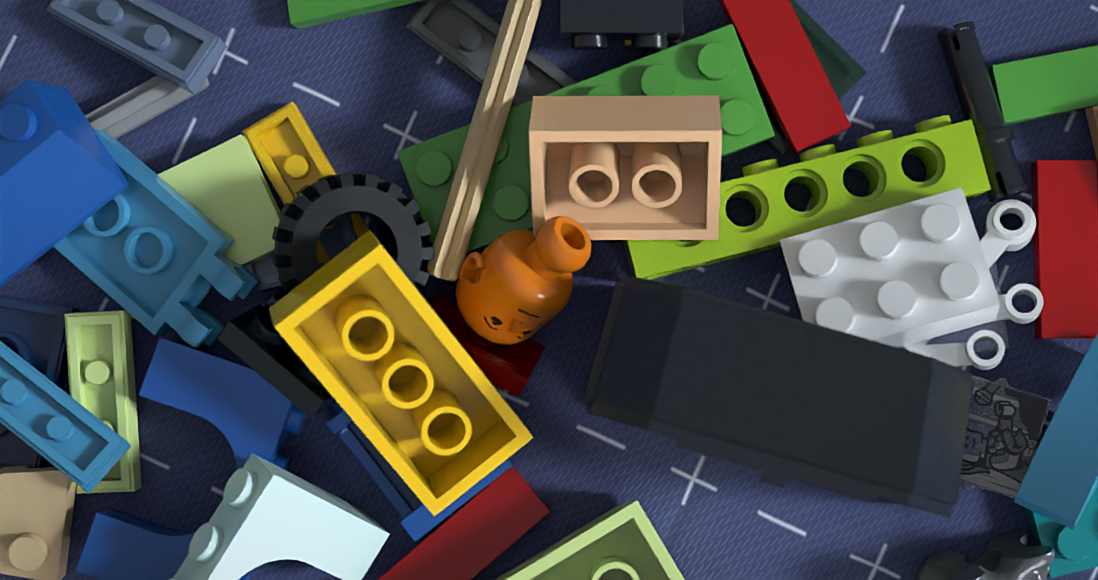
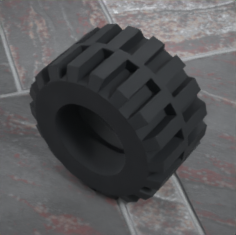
(343, 194)

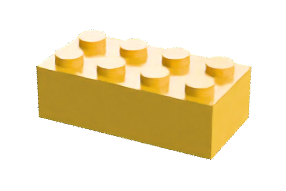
(399, 373)

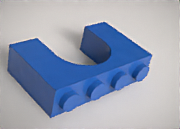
(234, 400)

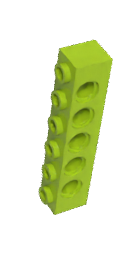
(945, 148)

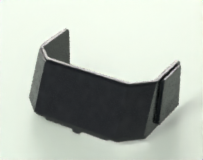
(782, 395)

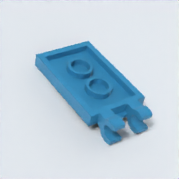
(157, 254)

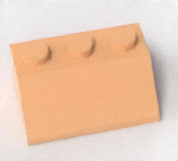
(628, 165)

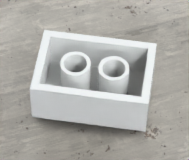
(895, 272)

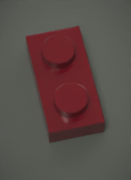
(504, 365)

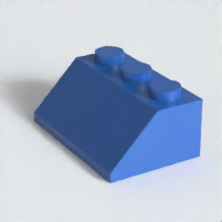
(49, 173)

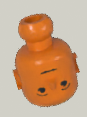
(521, 280)

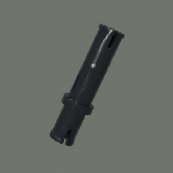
(981, 105)

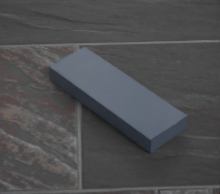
(146, 36)

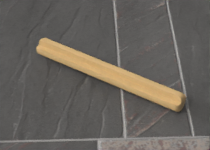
(483, 138)

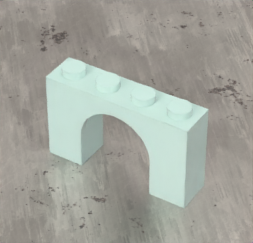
(278, 517)

